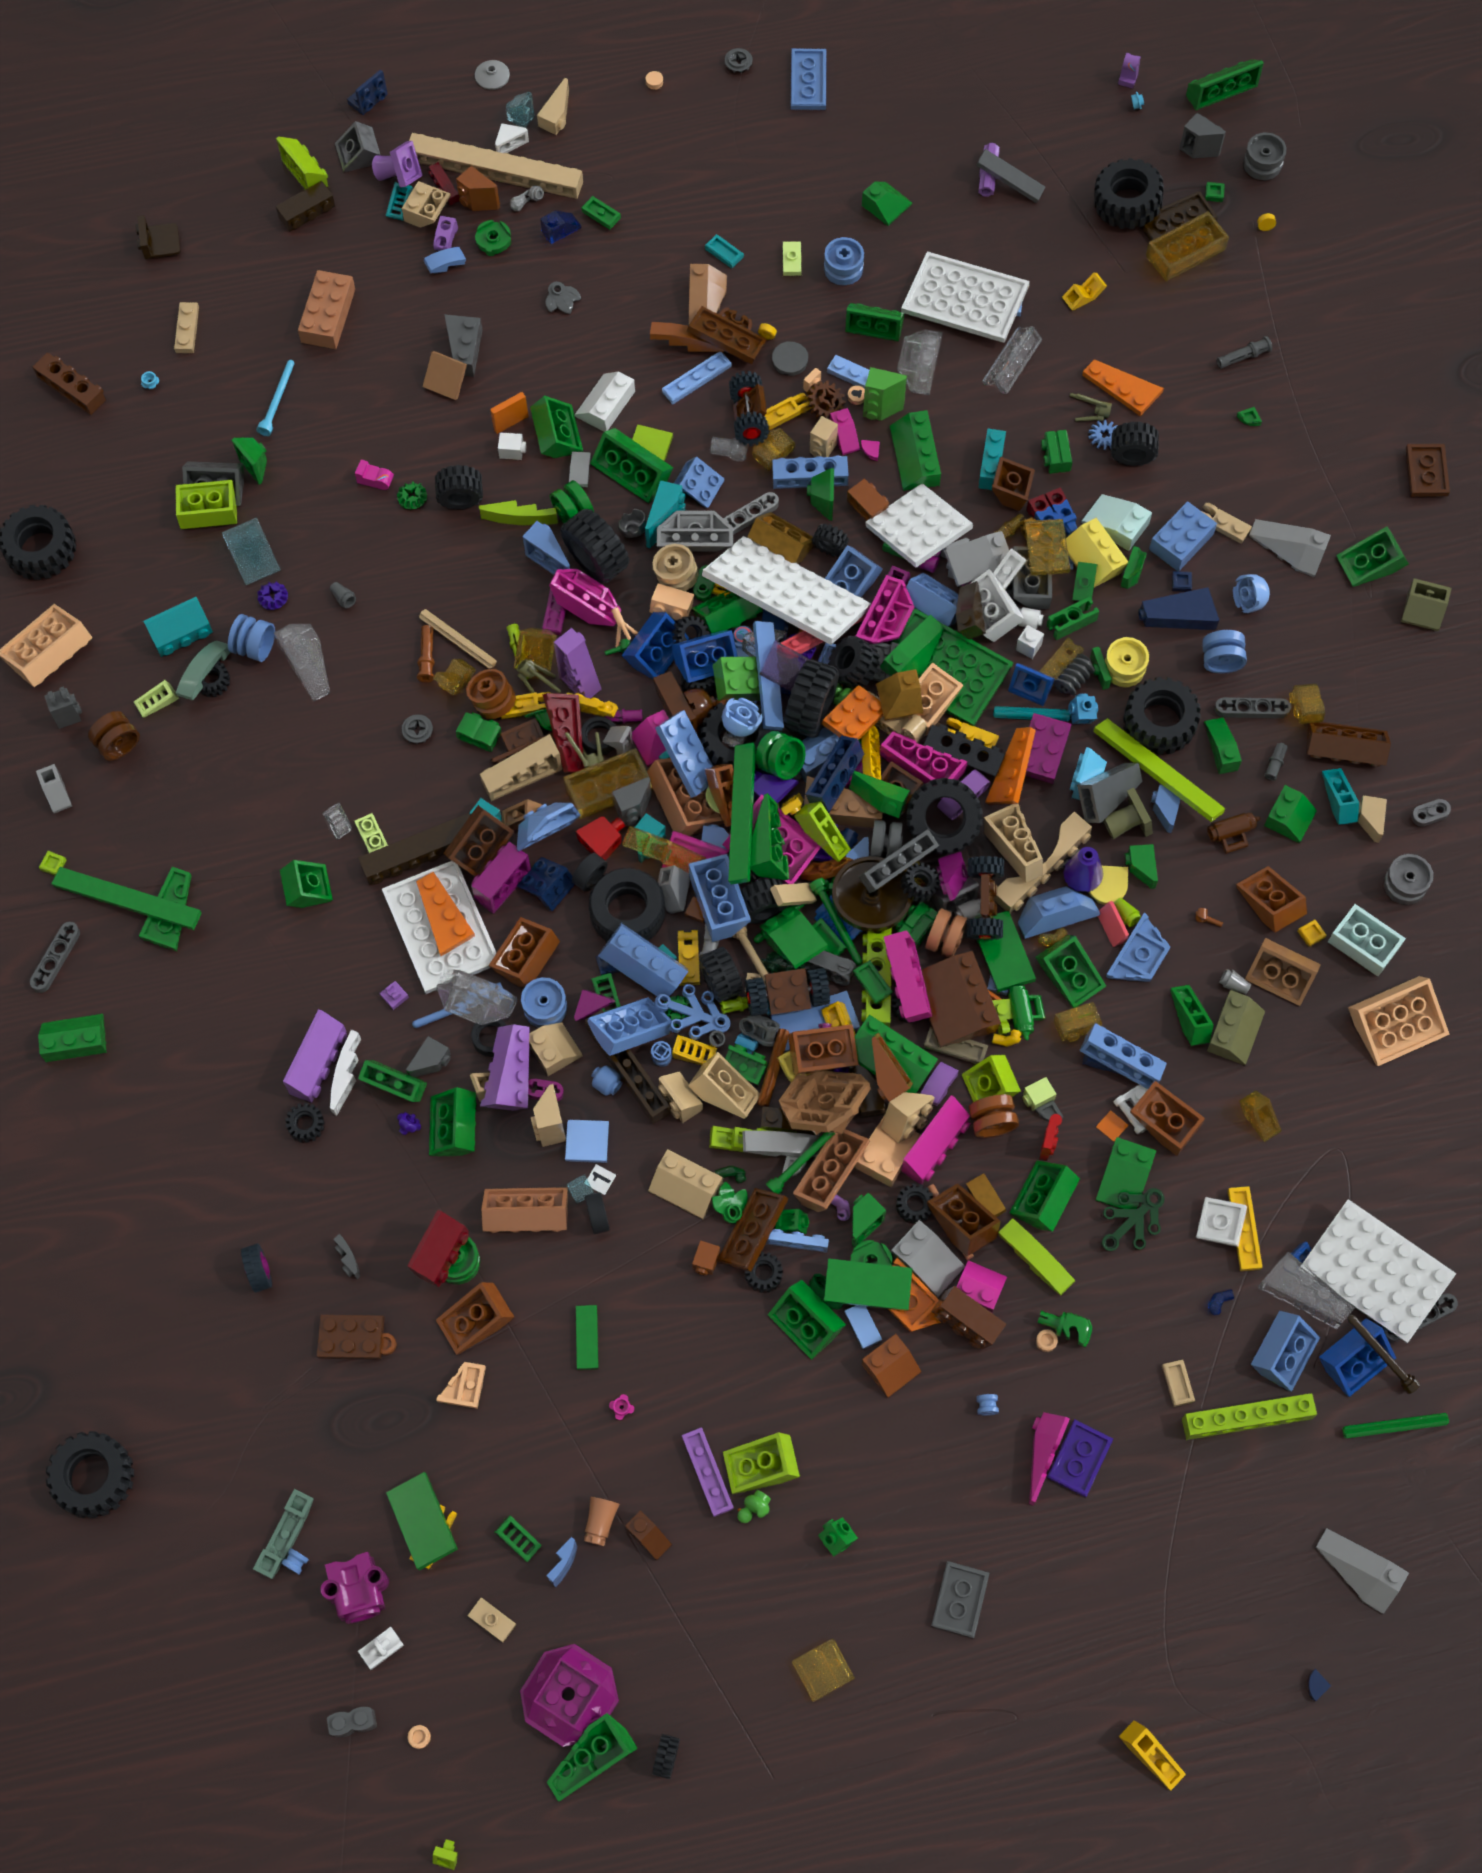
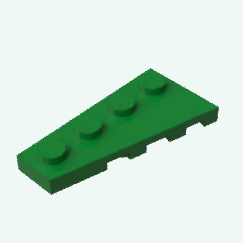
(176, 890)

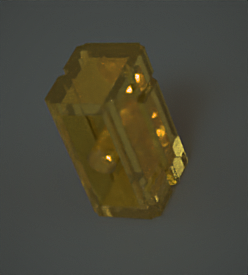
(1076, 1021)

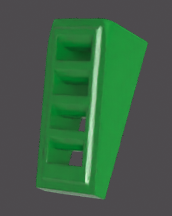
(600, 979)
(512, 1544)

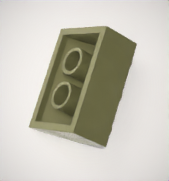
(1236, 1028)

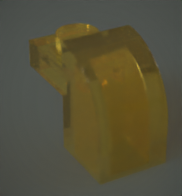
(455, 677)

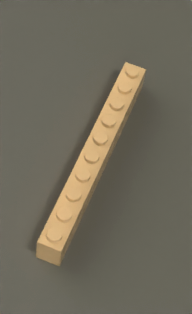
(498, 165)

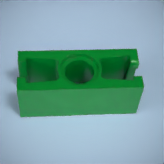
(1070, 626)

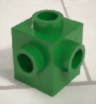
(837, 1536)

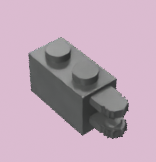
(63, 707)

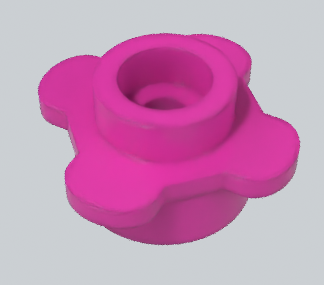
(615, 1406)

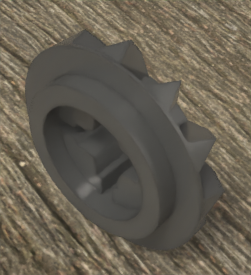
(744, 57)
(410, 725)

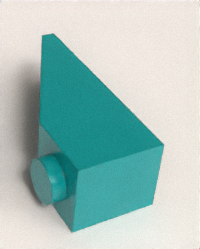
(1341, 796)

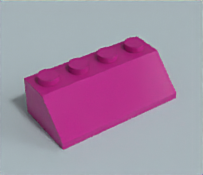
(935, 1141)

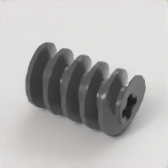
(1074, 675)

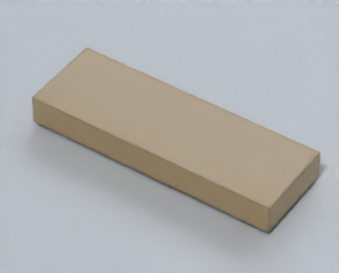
(793, 894)

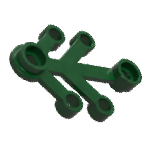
(1135, 1216)

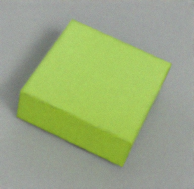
(52, 863)

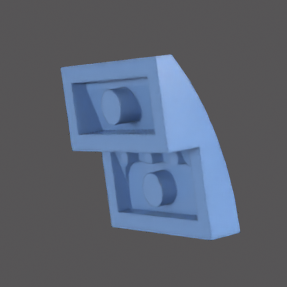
(566, 1556)

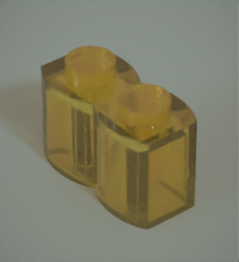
(774, 447)
(1307, 703)

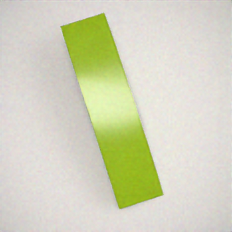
(509, 513)
(729, 1138)
(1036, 1256)

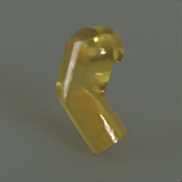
(1049, 939)

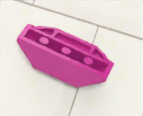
(583, 597)
(887, 612)

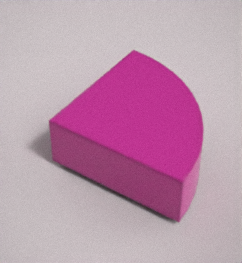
(871, 449)

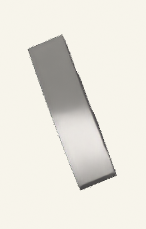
(778, 1143)

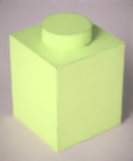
(1038, 1094)

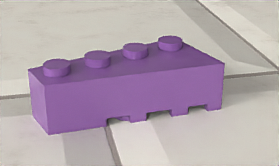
(575, 664)
(509, 1070)

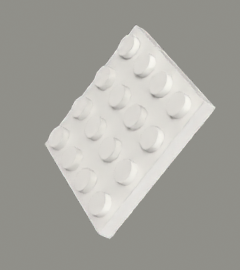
(919, 525)

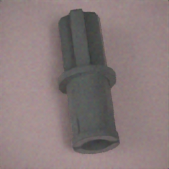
(1276, 761)

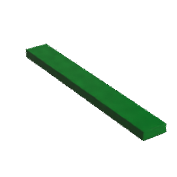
(742, 814)
(127, 898)

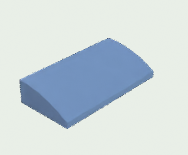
(629, 1026)

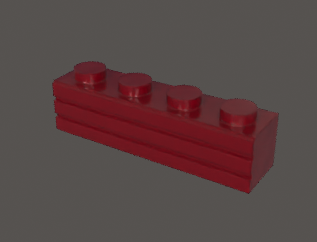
(443, 182)

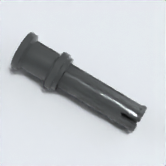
(1252, 350)

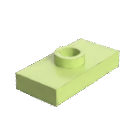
(791, 258)

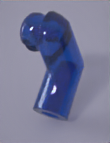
(1217, 1301)

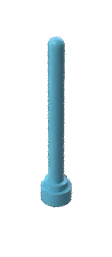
(265, 426)

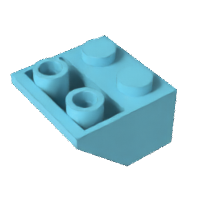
(1088, 766)

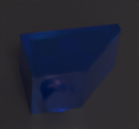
(558, 225)

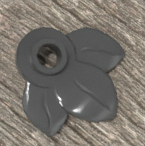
(562, 300)

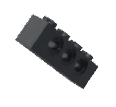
(990, 766)

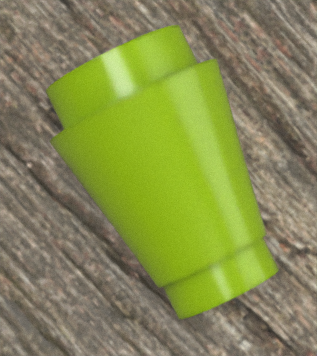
(1128, 914)

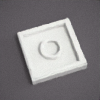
(1221, 1221)

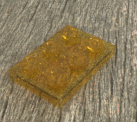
(1047, 547)

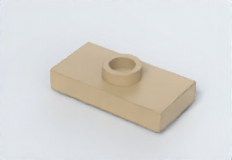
(492, 1620)

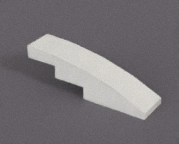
(343, 1079)

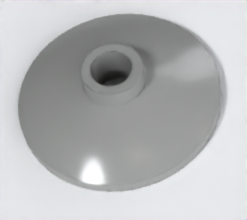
(492, 74)

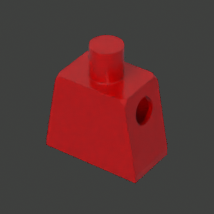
(601, 836)

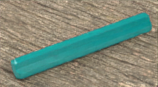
(1027, 713)

